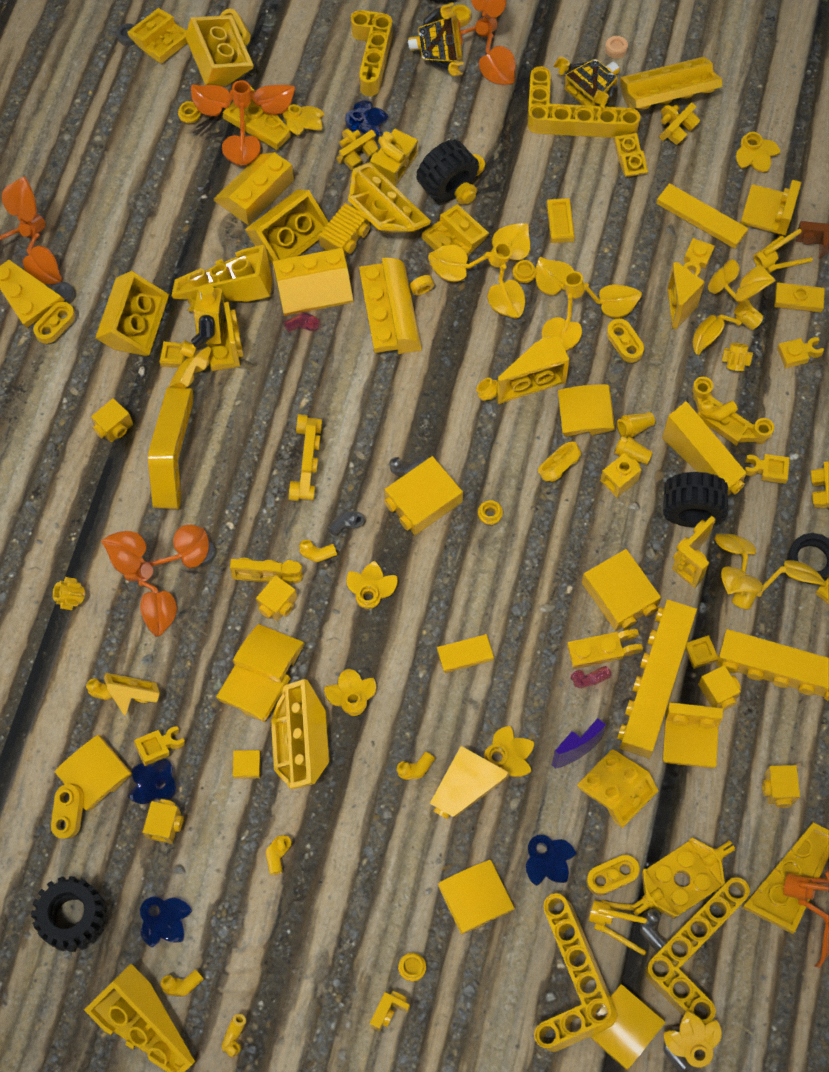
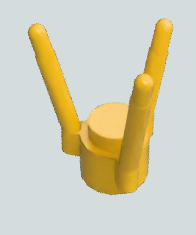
(768, 256)
(603, 913)

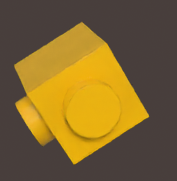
(111, 421)
(621, 475)
(276, 599)
(720, 688)
(781, 785)
(162, 821)

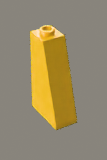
(701, 448)

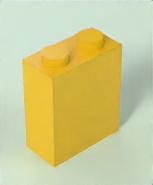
(423, 496)
(621, 590)

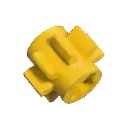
(737, 356)
(68, 593)

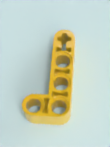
(377, 31)

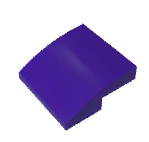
(575, 747)

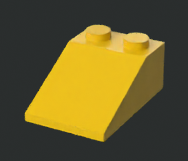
(535, 370)

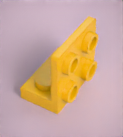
(770, 208)
(228, 352)
(689, 561)
(691, 735)
(619, 786)

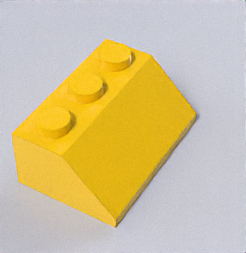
(218, 49)
(256, 187)
(289, 226)
(313, 281)
(132, 315)

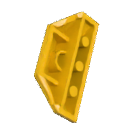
(382, 202)
(299, 735)

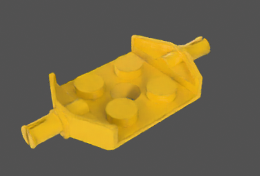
(696, 861)

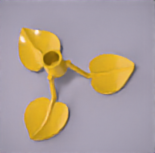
(508, 244)
(557, 275)
(745, 313)
(747, 586)

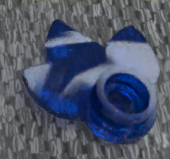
(365, 117)
(150, 779)
(551, 863)
(167, 922)

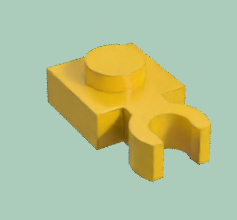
(698, 255)
(797, 353)
(772, 467)
(155, 747)

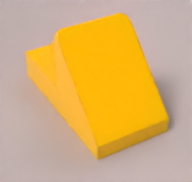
(125, 688)

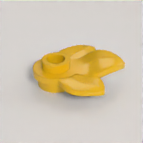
(303, 117)
(758, 154)
(371, 582)
(351, 688)
(512, 750)
(692, 1037)

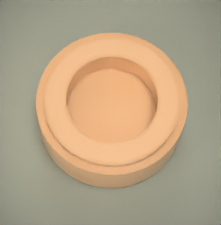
(616, 47)

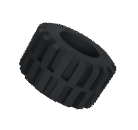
(446, 170)
(695, 498)
(51, 901)

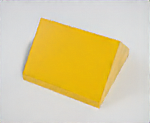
(683, 293)

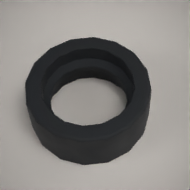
(814, 540)

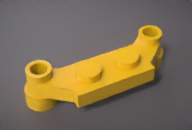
(309, 427)
(733, 427)

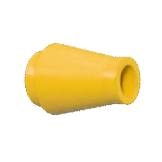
(634, 424)
(632, 450)

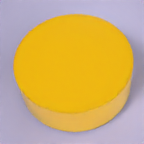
(463, 14)
(421, 285)

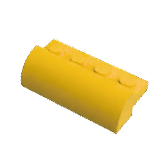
(669, 83)
(390, 307)

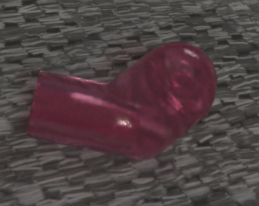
(303, 321)
(593, 678)

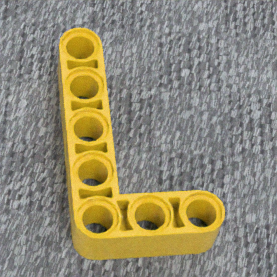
(574, 119)
(166, 447)
(691, 944)
(580, 976)

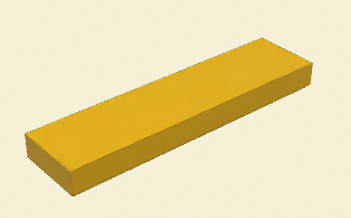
(702, 216)

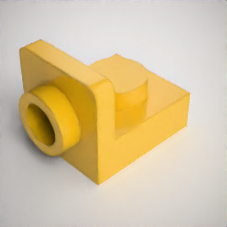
(384, 1014)

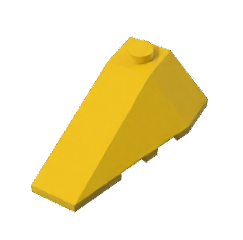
(241, 278)
(137, 1015)

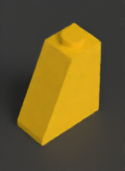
(466, 783)

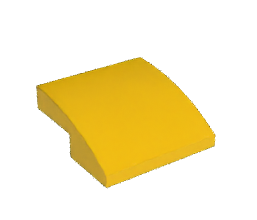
(158, 35)
(455, 228)
(586, 410)
(268, 653)
(251, 692)
(94, 770)
(475, 896)
(631, 1032)

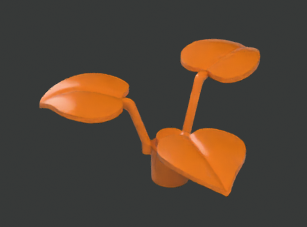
(499, 63)
(213, 98)
(20, 201)
(126, 554)
(804, 889)

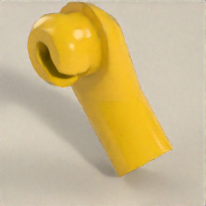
(388, 148)
(717, 413)
(314, 553)
(98, 689)
(415, 770)
(275, 852)
(179, 986)
(235, 1027)

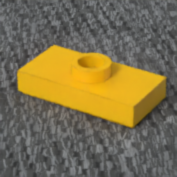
(799, 297)

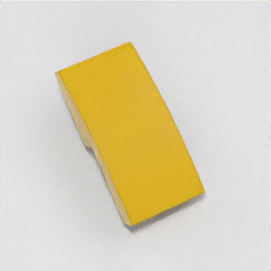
(630, 155)
(185, 373)

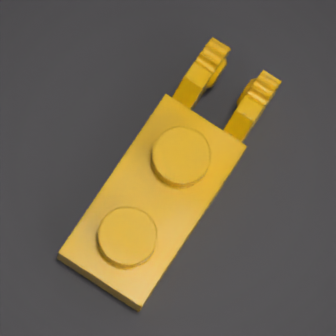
(264, 571)
(602, 648)

